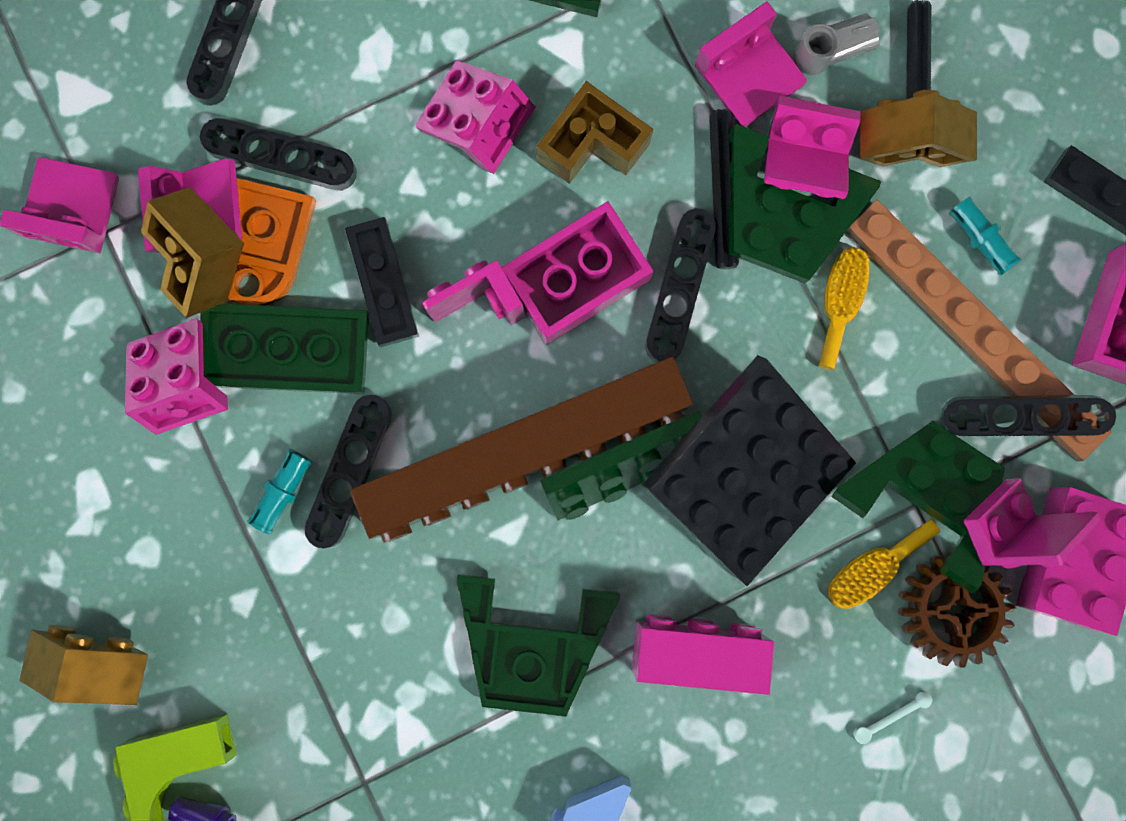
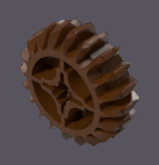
(959, 626)

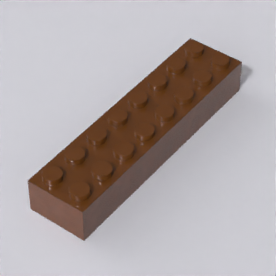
(521, 449)

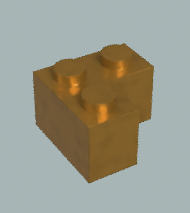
(592, 125)
(919, 129)
(197, 247)
(77, 670)

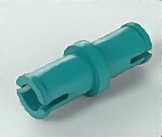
(984, 236)
(279, 491)

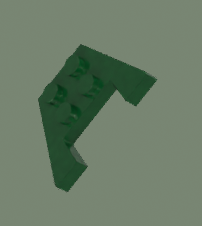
(780, 225)
(941, 479)
(531, 665)

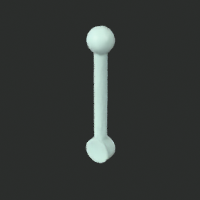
(864, 734)

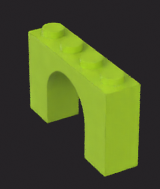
(154, 760)

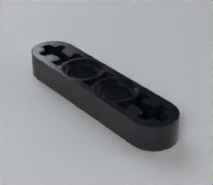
(220, 28)
(280, 150)
(677, 285)
(1026, 421)
(342, 469)

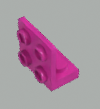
(749, 67)
(477, 113)
(810, 147)
(212, 182)
(65, 206)
(479, 280)
(168, 379)
(1012, 534)

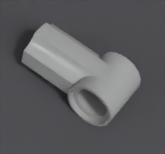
(837, 43)

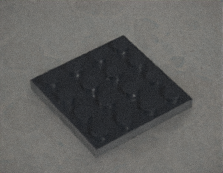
(750, 471)

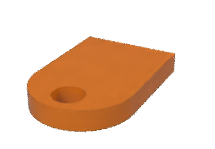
(273, 239)

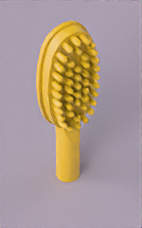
(843, 299)
(875, 569)

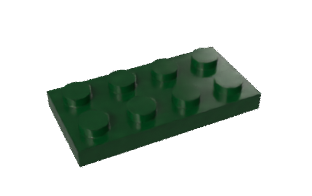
(285, 348)
(613, 471)

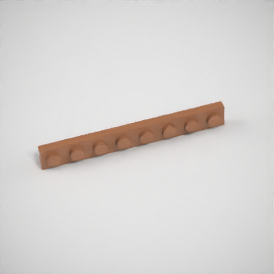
(967, 320)

